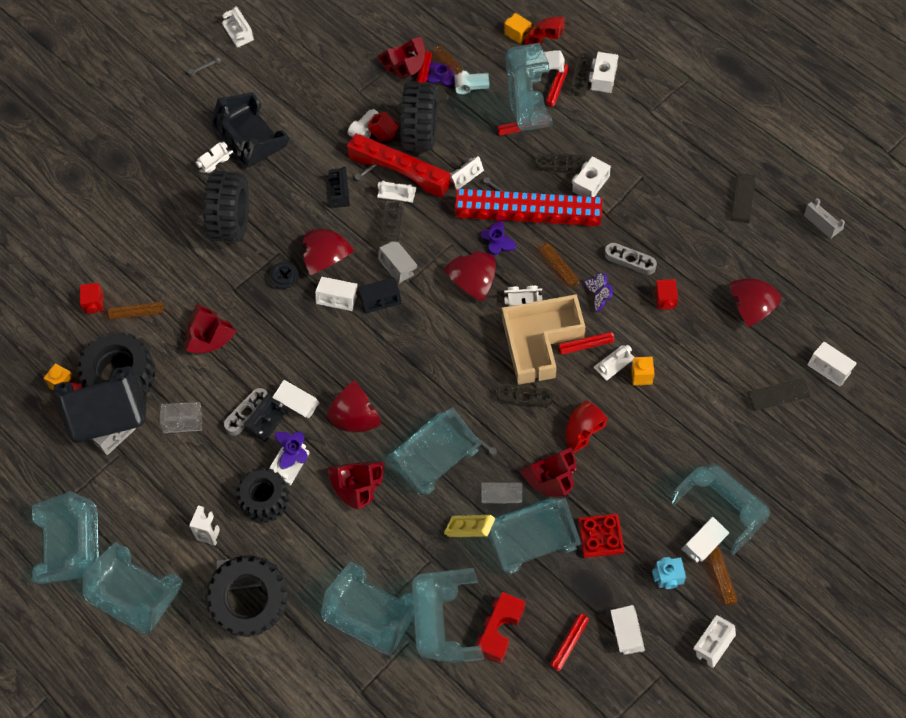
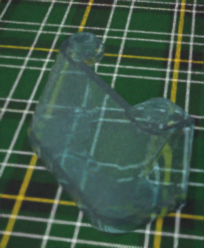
(434, 450)
(533, 533)
(68, 537)
(128, 590)
(367, 610)

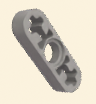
(615, 258)
(232, 418)

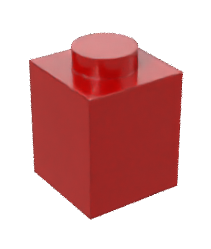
(382, 126)
(666, 294)
(91, 298)

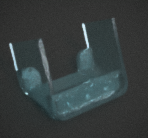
(752, 510)
(428, 597)

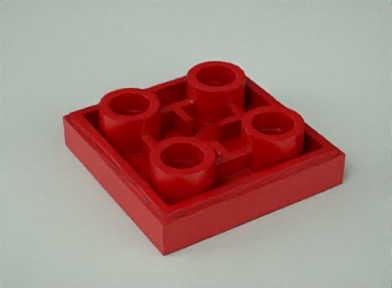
(600, 536)

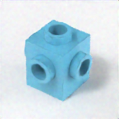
(669, 572)

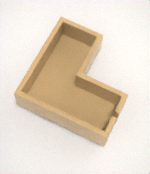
(533, 329)

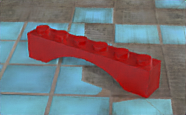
(425, 175)

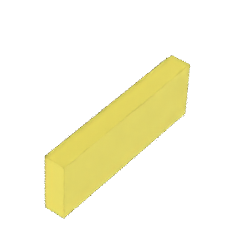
(469, 526)

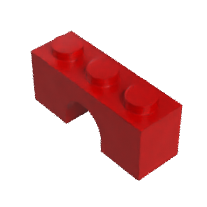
(506, 610)

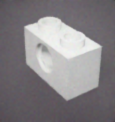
(604, 72)
(591, 178)

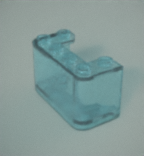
(523, 68)

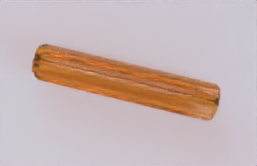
(455, 67)
(559, 264)
(136, 310)
(723, 576)

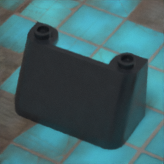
(244, 131)
(102, 407)

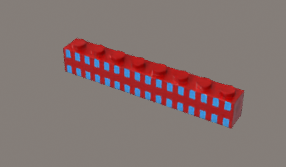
(528, 207)

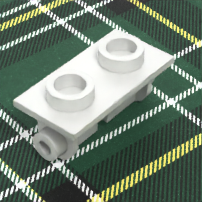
(219, 153)
(466, 173)
(396, 191)
(515, 295)
(614, 362)

